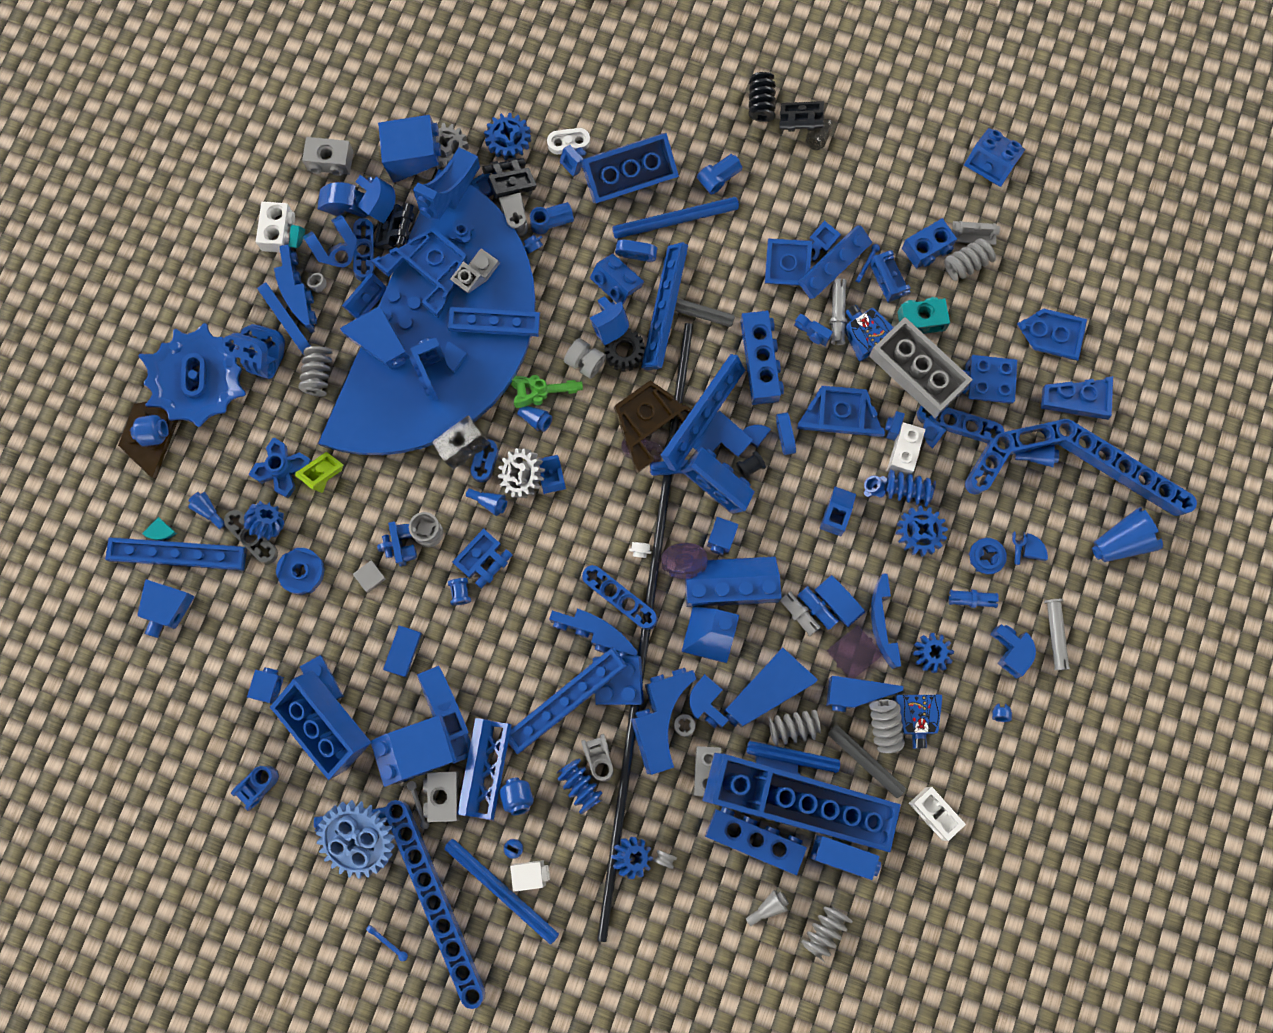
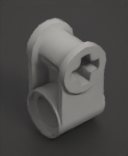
(515, 213)
(598, 756)

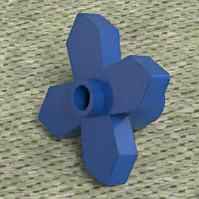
(279, 468)

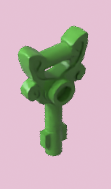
(539, 389)

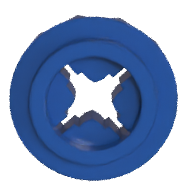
(990, 546)

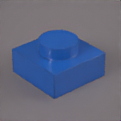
(894, 425)

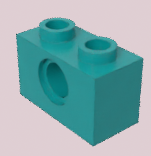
(934, 308)

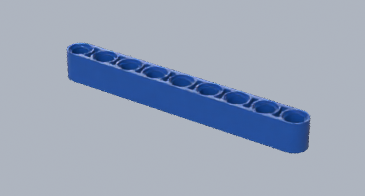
(434, 915)

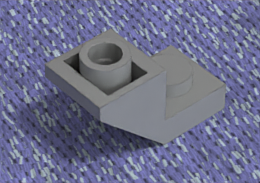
(476, 273)

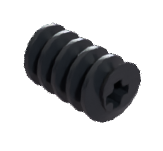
(762, 97)

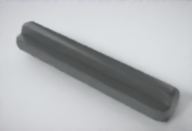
(704, 312)

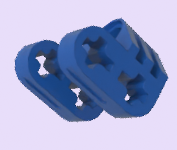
(329, 258)
(268, 357)

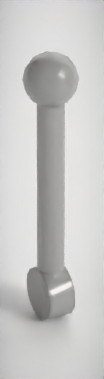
(411, 785)

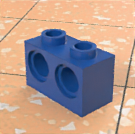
(926, 240)

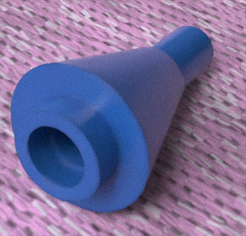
(1044, 456)
(492, 502)
(202, 505)

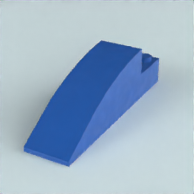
(801, 802)

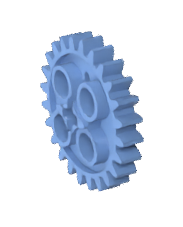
(355, 839)

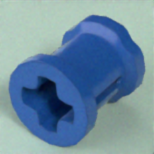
(459, 591)

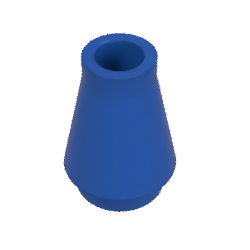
(537, 418)

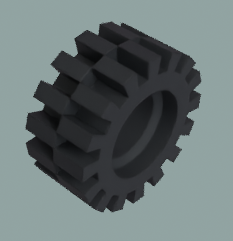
(630, 361)

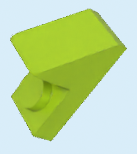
(320, 471)

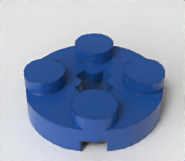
(294, 559)

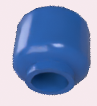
(149, 430)
(516, 796)

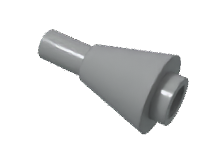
(772, 906)

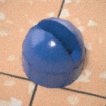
(1002, 714)
(516, 844)

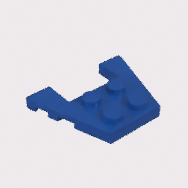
(433, 258)

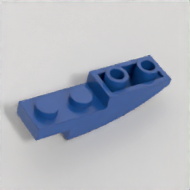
(293, 289)
(603, 633)
(443, 703)

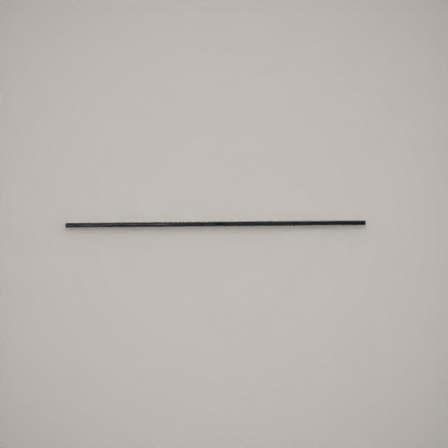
(643, 649)

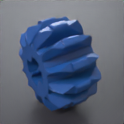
(263, 520)
(940, 657)
(640, 853)

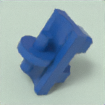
(401, 553)

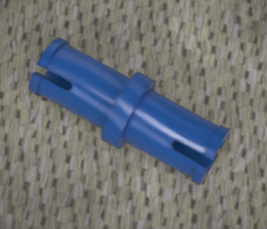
(973, 598)
(817, 608)

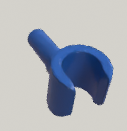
(1018, 547)

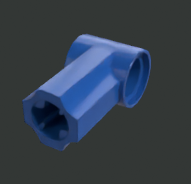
(715, 176)
(552, 217)

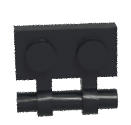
(801, 115)
(510, 182)
(389, 232)

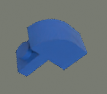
(340, 197)
(378, 199)
(611, 322)
(1020, 650)
(700, 702)

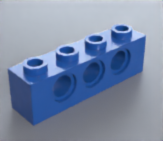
(761, 391)
(789, 861)

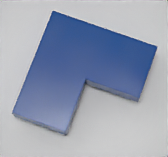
(726, 432)

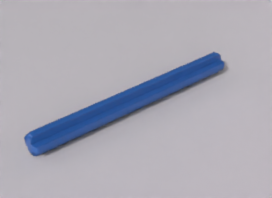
(675, 217)
(501, 891)

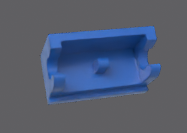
(889, 276)

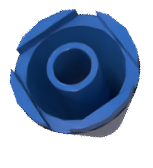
(1128, 538)

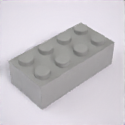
(920, 367)

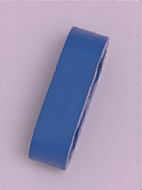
(636, 250)
(785, 433)
(489, 463)

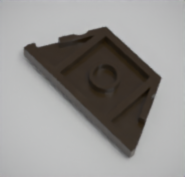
(147, 457)

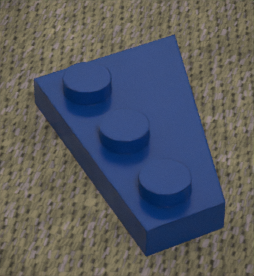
(1081, 398)

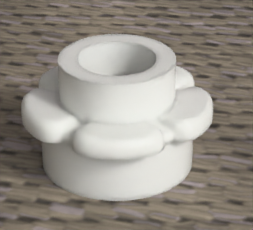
(640, 549)

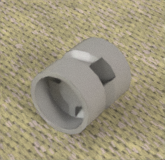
(583, 357)
(426, 529)

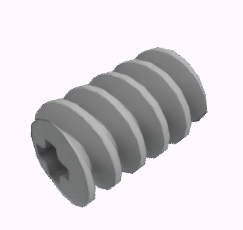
(969, 259)
(313, 370)
(887, 725)
(794, 727)
(826, 932)

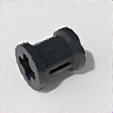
(751, 465)

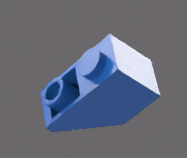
(838, 511)

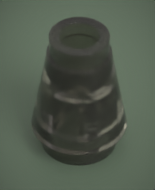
(818, 138)

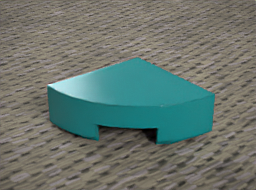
(296, 236)
(159, 530)

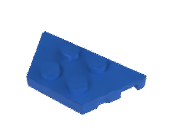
(842, 412)

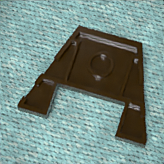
(644, 414)

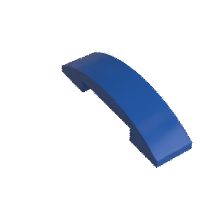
(889, 651)

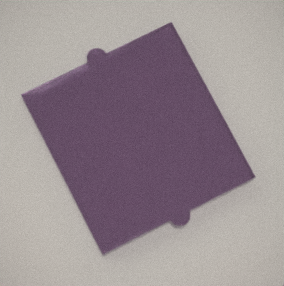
(854, 652)

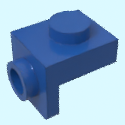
(552, 475)

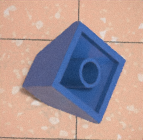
(710, 633)

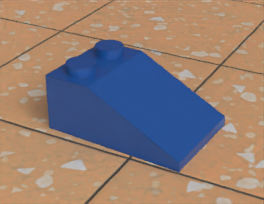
(413, 751)

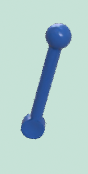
(875, 248)
(401, 955)

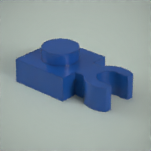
(823, 239)
(815, 331)

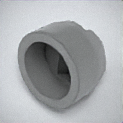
(317, 277)

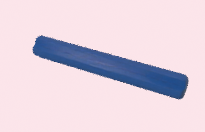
(793, 756)

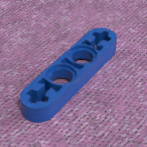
(283, 317)
(960, 422)
(618, 599)

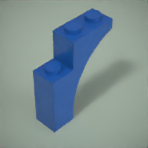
(448, 185)
(652, 727)

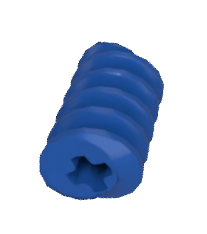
(910, 488)
(579, 786)

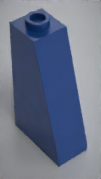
(772, 686)

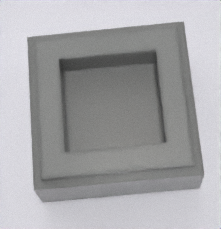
(369, 576)

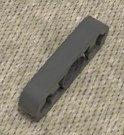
(257, 553)

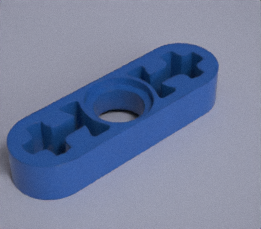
(369, 241)

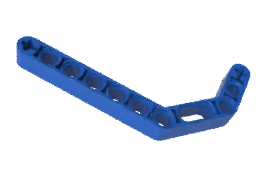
(1172, 502)

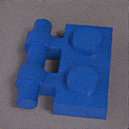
(477, 553)

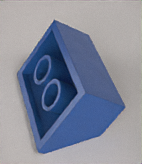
(718, 480)

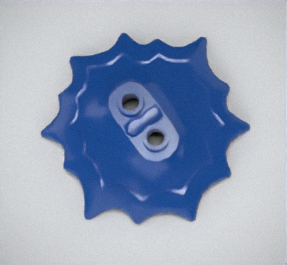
(173, 376)

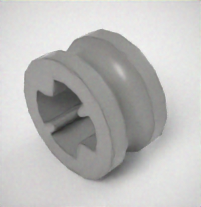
(691, 725)
(665, 859)

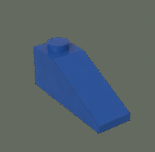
(849, 692)

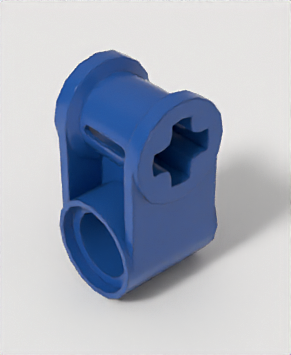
(252, 789)

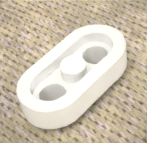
(566, 138)

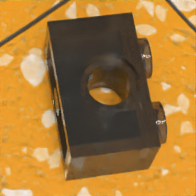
(449, 442)

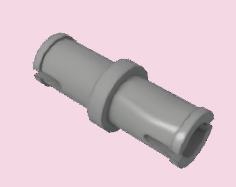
(800, 614)

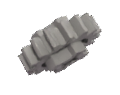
(452, 140)
(521, 473)

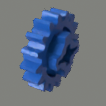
(497, 139)
(915, 525)

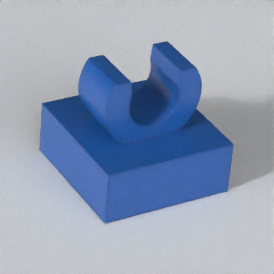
(571, 159)

